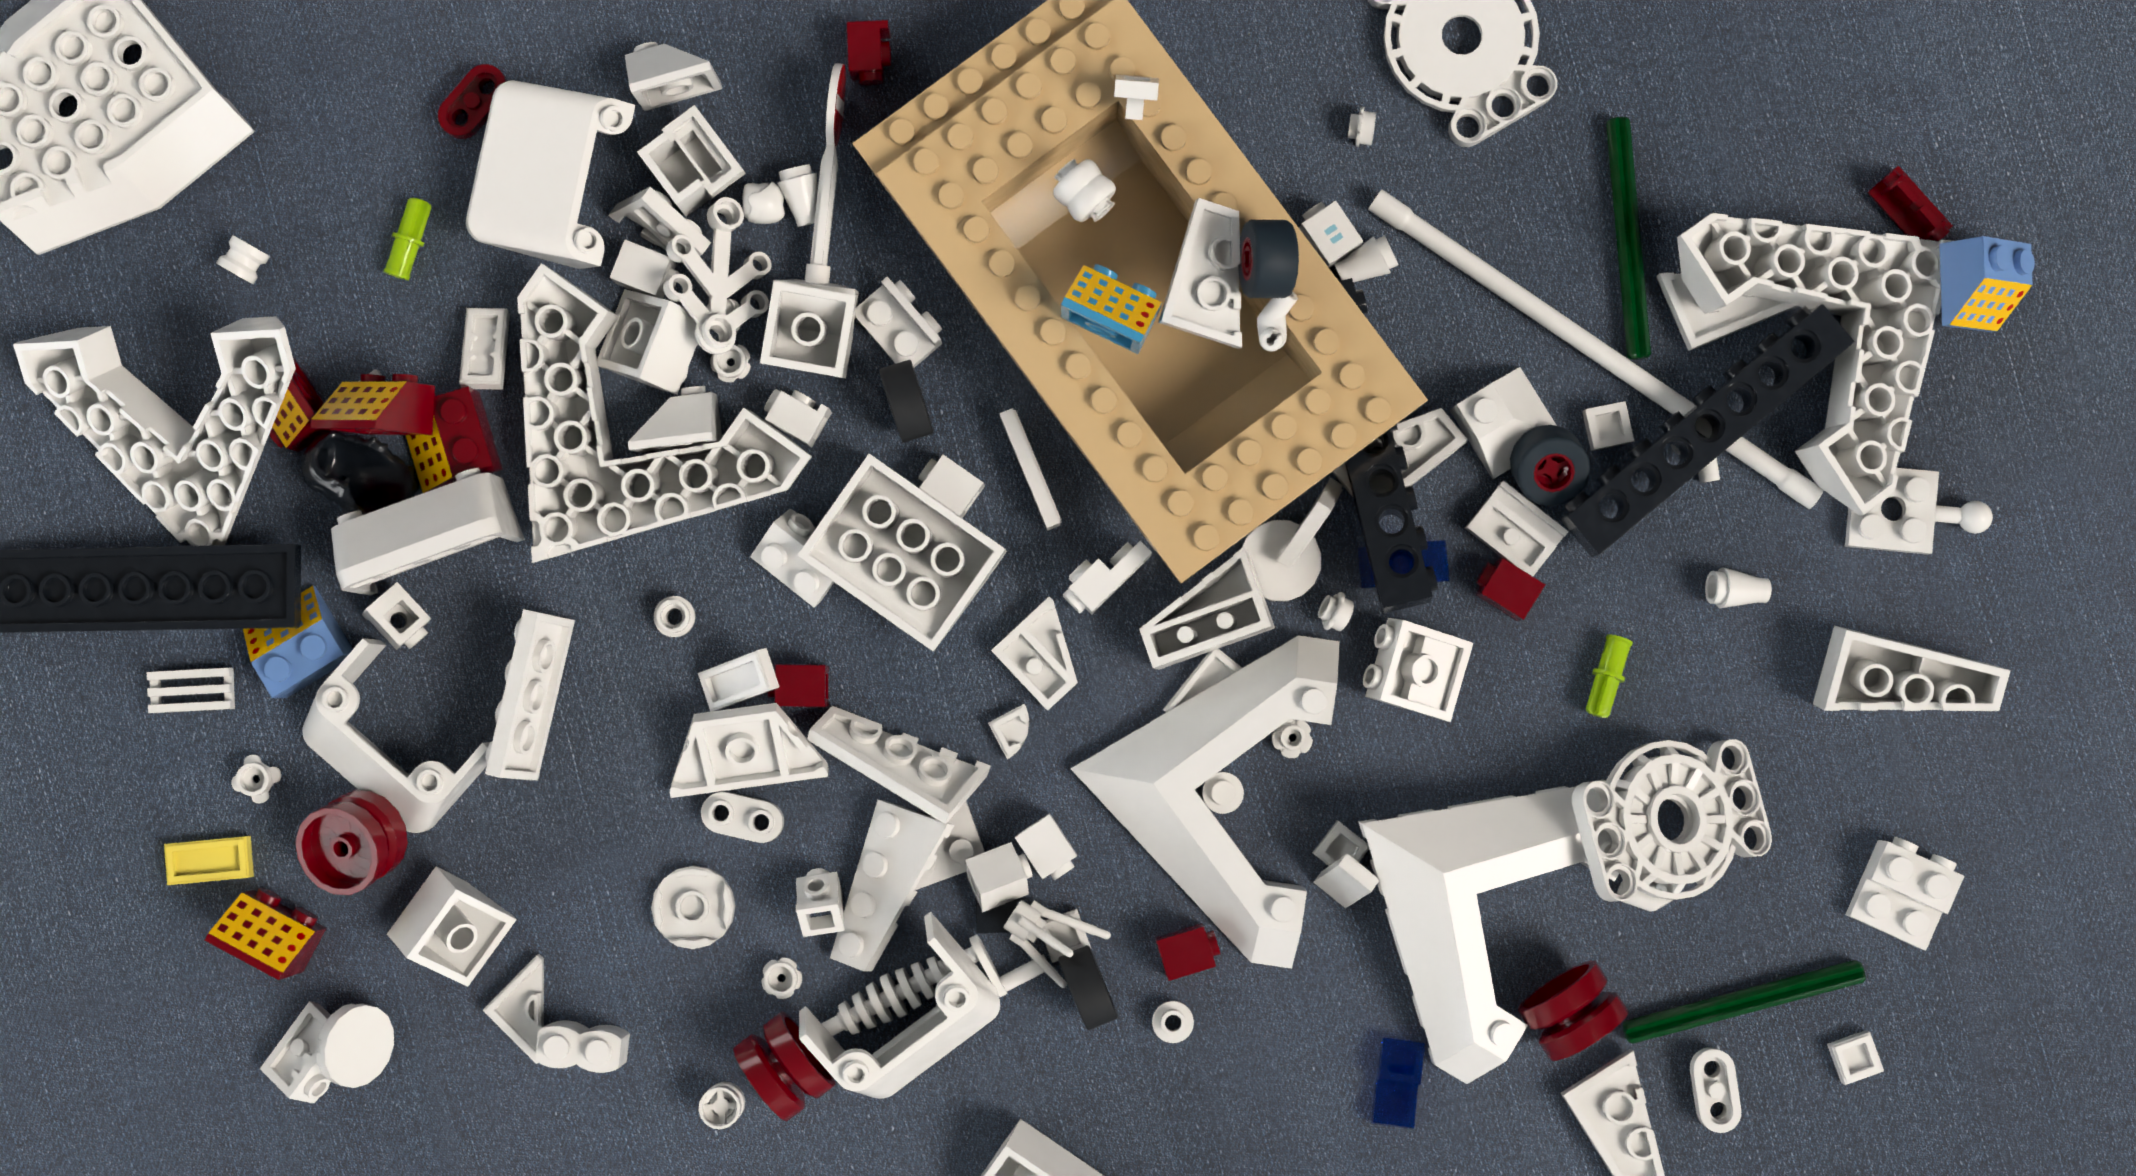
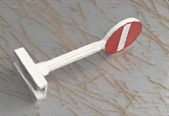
(817, 272)

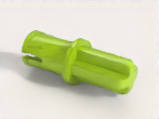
(408, 239)
(1608, 675)

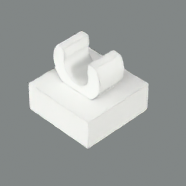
(1136, 90)

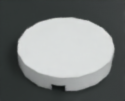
(1277, 580)
(693, 907)
(355, 1045)

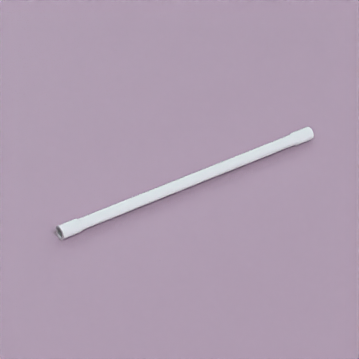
(1403, 218)

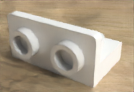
(897, 324)
(293, 1061)

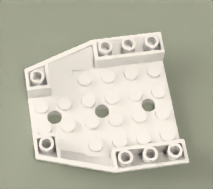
(135, 129)

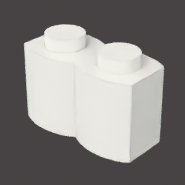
(572, 1043)

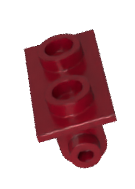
(1909, 207)

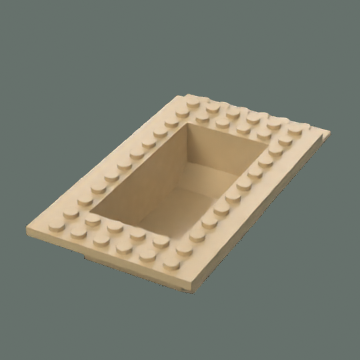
(1189, 429)

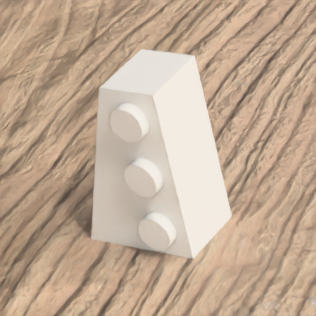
(1209, 616)

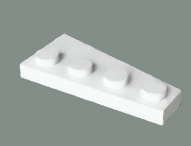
(914, 772)
(890, 867)

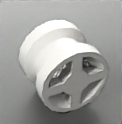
(242, 259)

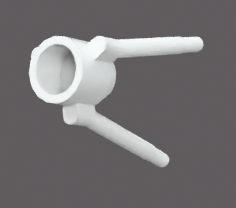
(1027, 924)

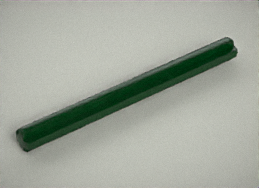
(1628, 238)
(1744, 1001)

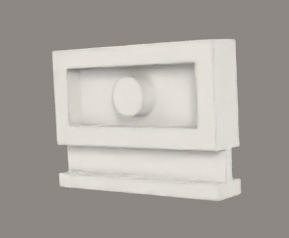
(1516, 529)

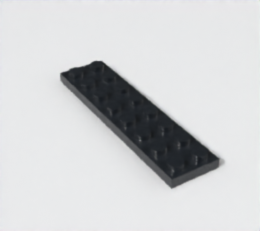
(150, 588)

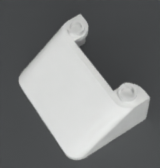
(537, 171)

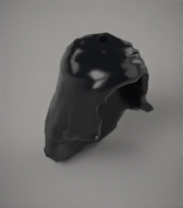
(357, 472)

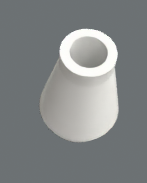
(800, 193)
(1368, 261)
(1735, 588)

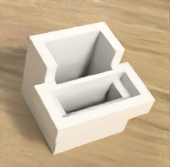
(691, 161)

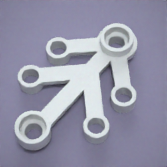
(716, 281)

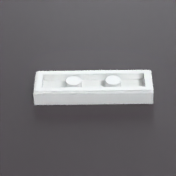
(1030, 469)

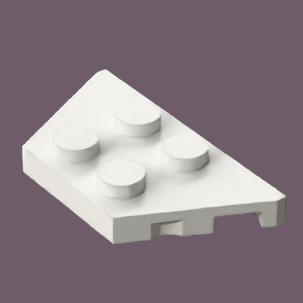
(744, 751)

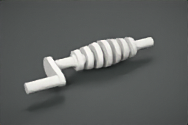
(908, 987)

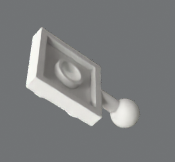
(1915, 527)

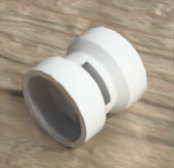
(717, 1110)

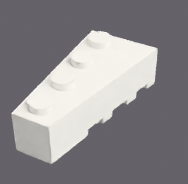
(1888, 674)

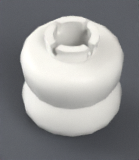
(1084, 190)

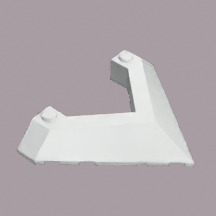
(1887, 304)
(179, 470)
(576, 485)
(1153, 779)
(1430, 877)

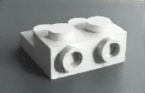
(1096, 582)
(1417, 668)
(1904, 892)

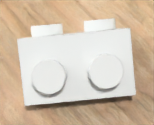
(779, 553)

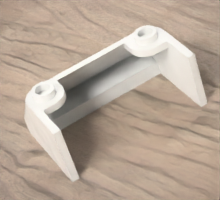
(422, 530)
(418, 797)
(964, 1006)

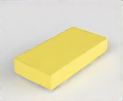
(208, 860)

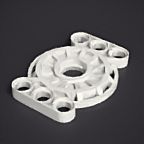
(1468, 78)
(1711, 820)

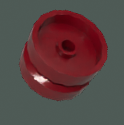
(351, 842)
(1573, 1010)
(782, 1067)

